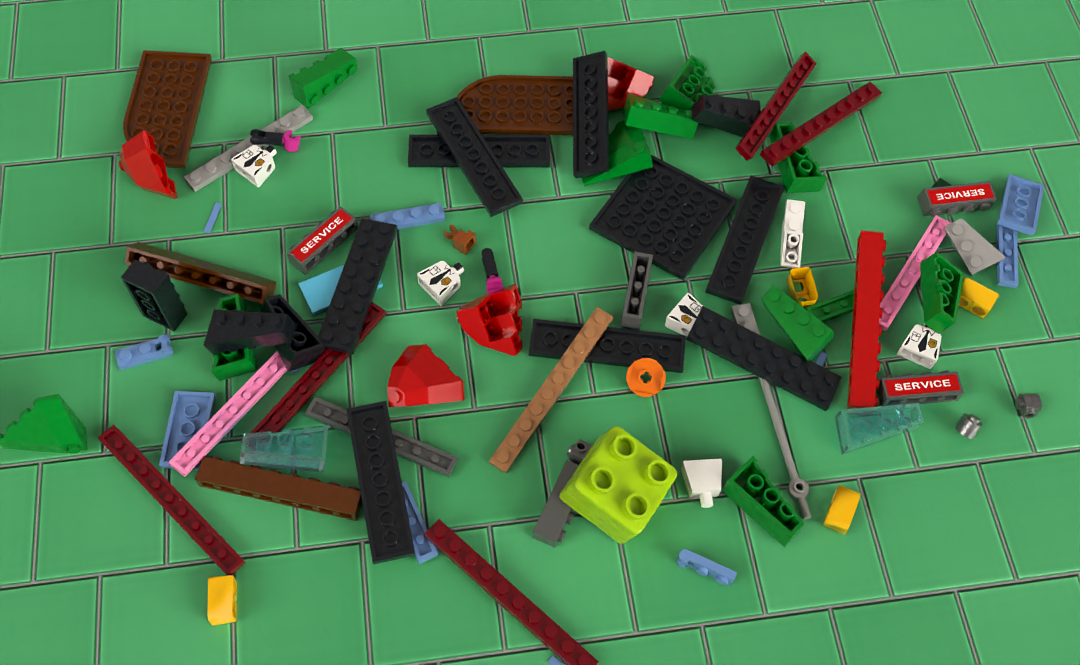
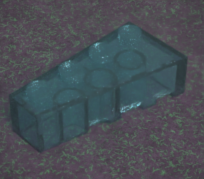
(873, 424)
(286, 449)

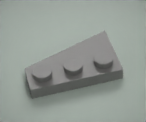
(972, 247)

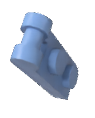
(144, 352)
(706, 567)

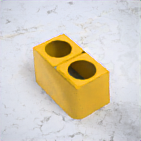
(799, 275)
(977, 298)
(842, 509)
(222, 600)

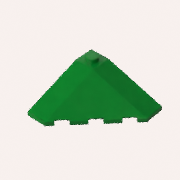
(688, 85)
(626, 154)
(46, 428)

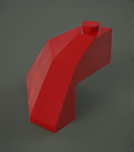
(625, 80)
(146, 166)
(494, 320)
(422, 379)

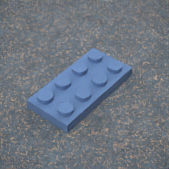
(1020, 205)
(187, 416)

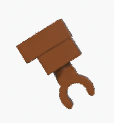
(461, 240)

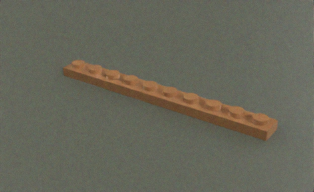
(550, 390)

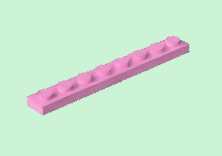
(911, 271)
(228, 415)

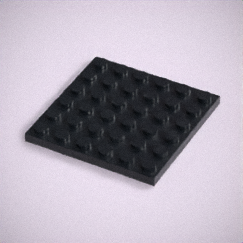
(664, 216)

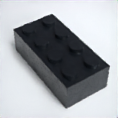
(154, 294)

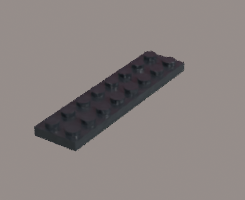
(590, 115)
(508, 149)
(474, 157)
(745, 240)
(357, 286)
(614, 347)
(764, 358)
(380, 483)

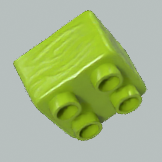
(619, 484)

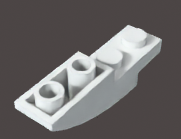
(792, 234)

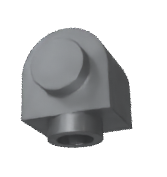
(1028, 405)
(969, 425)
(578, 451)

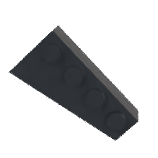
(726, 113)
(246, 329)
(305, 344)

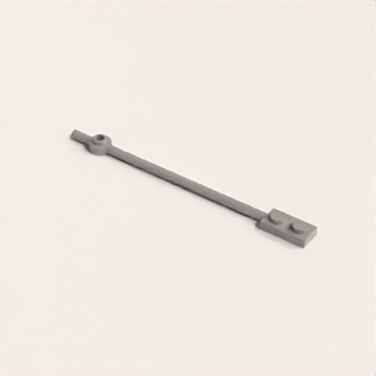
(744, 316)

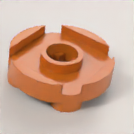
(652, 386)

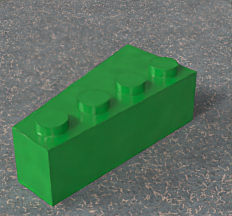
(236, 363)
(762, 502)

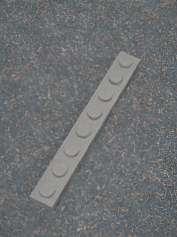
(222, 164)

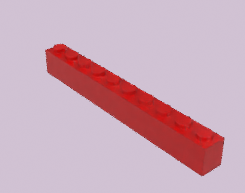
(865, 320)

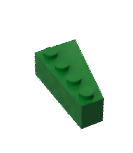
(322, 77)
(658, 117)
(798, 169)
(940, 292)
(799, 325)

